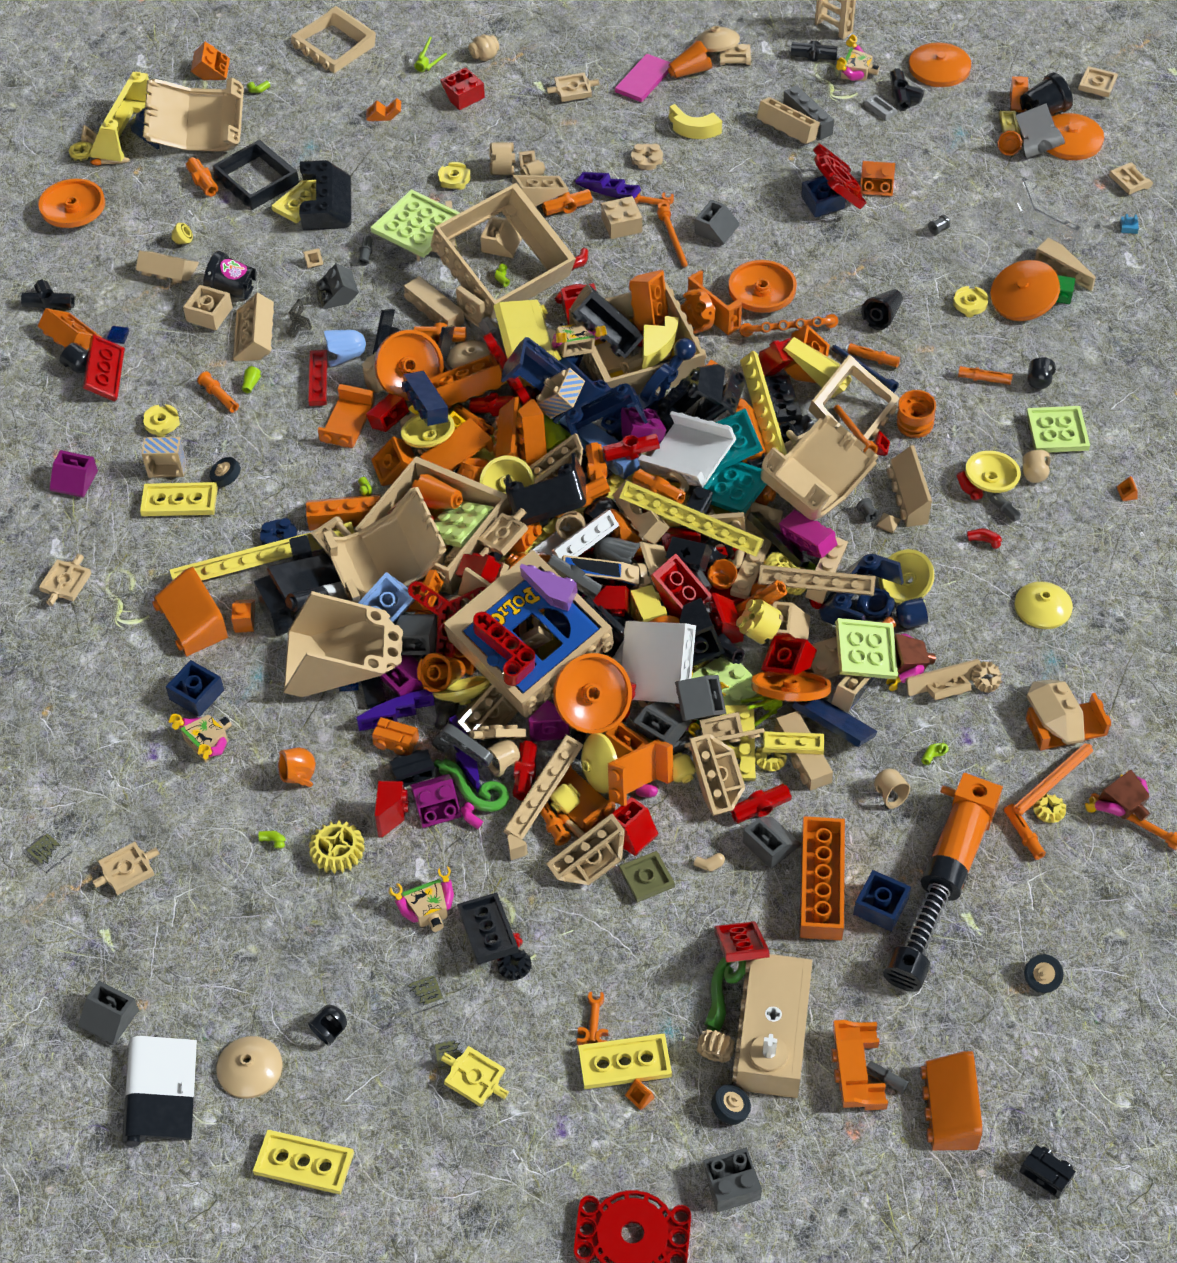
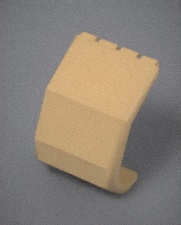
(193, 116)
(819, 469)
(400, 544)

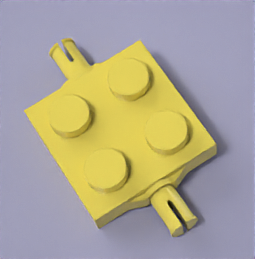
(474, 1076)

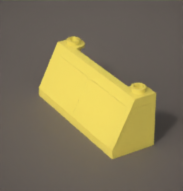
(129, 101)
(523, 320)

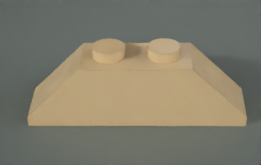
(549, 464)
(487, 710)
(1057, 710)
(717, 773)
(590, 854)

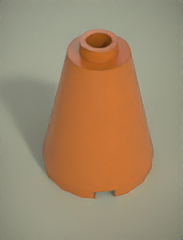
(690, 61)
(437, 493)
(439, 671)

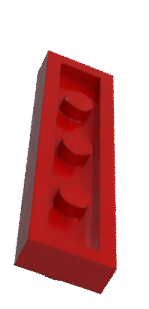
(318, 377)

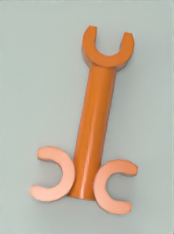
(660, 202)
(593, 1034)

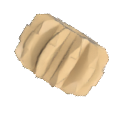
(715, 1046)

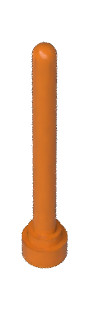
(664, 214)
(869, 444)
(1170, 838)

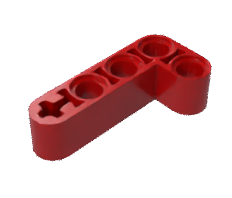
(485, 628)

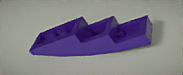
(604, 185)
(395, 708)
(464, 761)

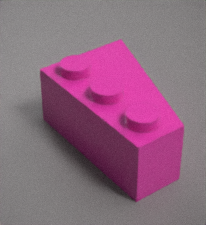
(808, 534)

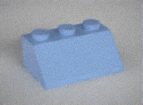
(389, 596)

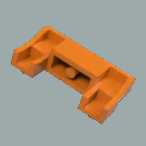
(851, 1070)

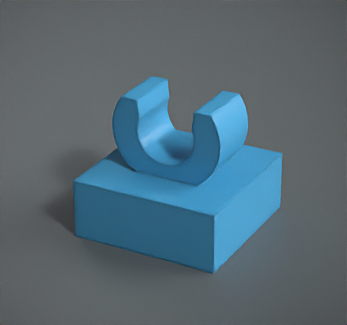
(1129, 224)

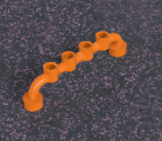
(829, 321)

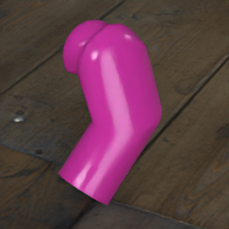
(647, 791)
(469, 817)

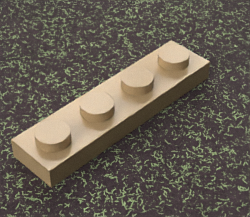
(749, 571)

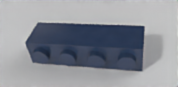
(425, 398)

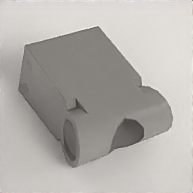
(1038, 131)

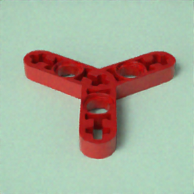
(443, 604)

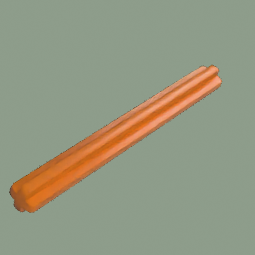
(1052, 779)

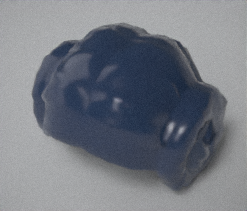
(876, 606)

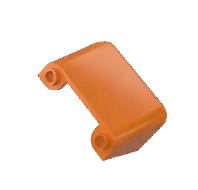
(191, 612)

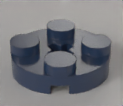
(275, 527)

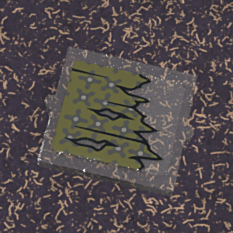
(47, 851)

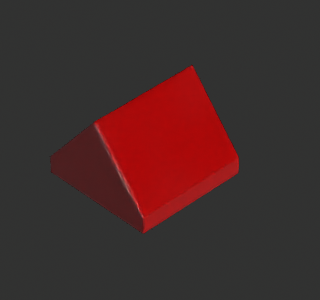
(882, 444)

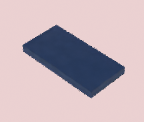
(836, 721)

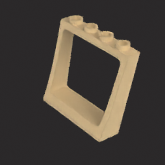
(345, 23)
(852, 367)

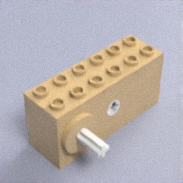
(772, 1025)

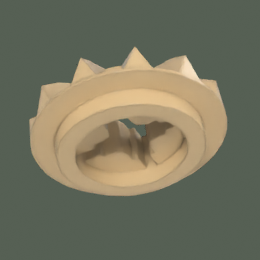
(984, 684)

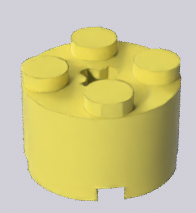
(759, 620)

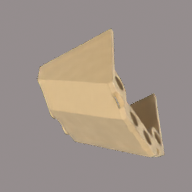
(338, 645)

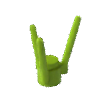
(422, 62)
(767, 703)

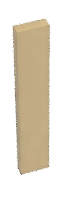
(818, 580)
(543, 787)

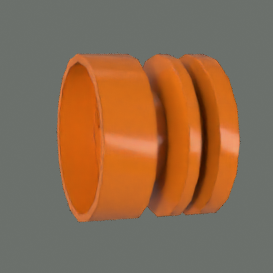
(916, 413)

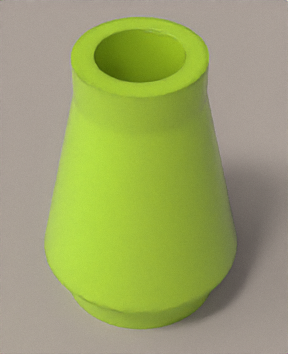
(250, 379)

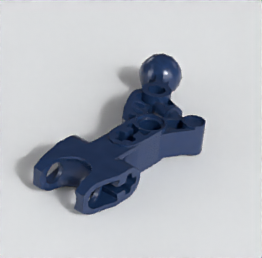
(649, 398)

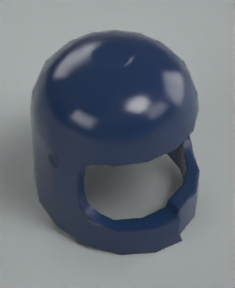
(912, 613)

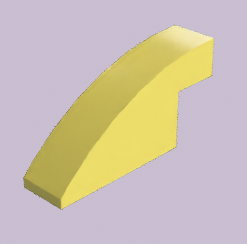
(658, 341)

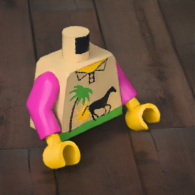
(857, 63)
(575, 339)
(203, 734)
(427, 902)

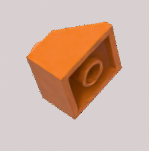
(392, 460)

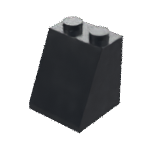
(273, 605)
(706, 639)

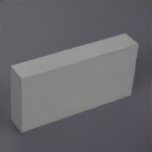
(880, 107)

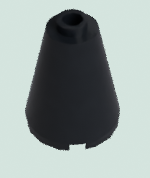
(881, 309)

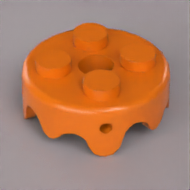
(699, 310)

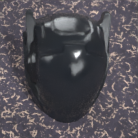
(598, 507)

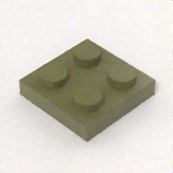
(647, 876)

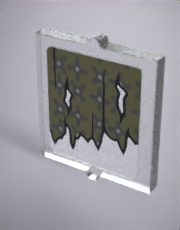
(423, 993)
(453, 1046)

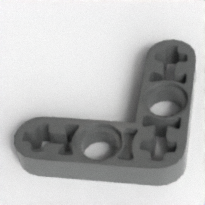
(450, 736)

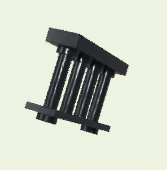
(731, 395)

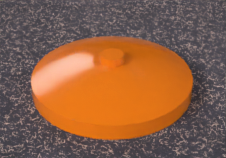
(939, 64)
(1081, 136)
(71, 203)
(762, 286)
(1025, 290)
(403, 354)
(791, 688)
(592, 693)

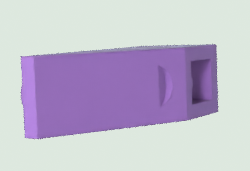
(554, 589)

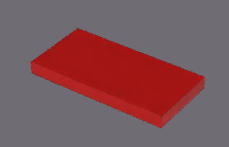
(103, 368)
(741, 941)

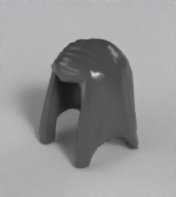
(615, 550)

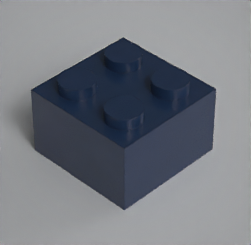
(821, 197)
(194, 688)
(882, 900)

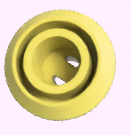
(182, 234)

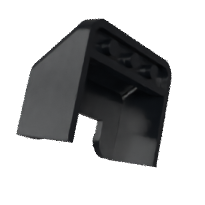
(333, 197)
(596, 312)
(701, 382)

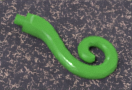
(458, 776)
(718, 1009)

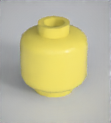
(683, 768)
(565, 798)

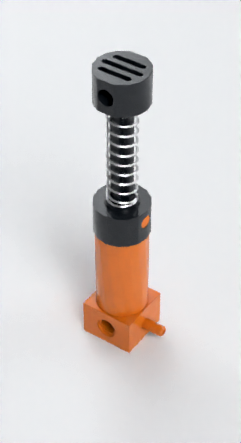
(945, 874)

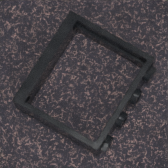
(242, 157)

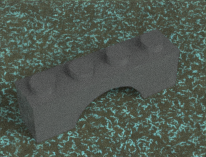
(800, 101)

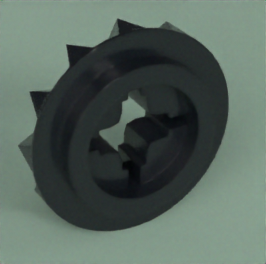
(510, 971)

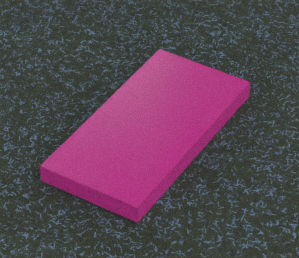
(643, 78)

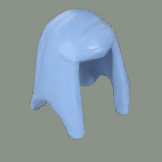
(345, 344)

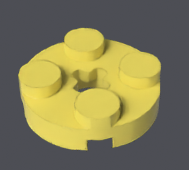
(447, 178)
(967, 307)
(163, 427)

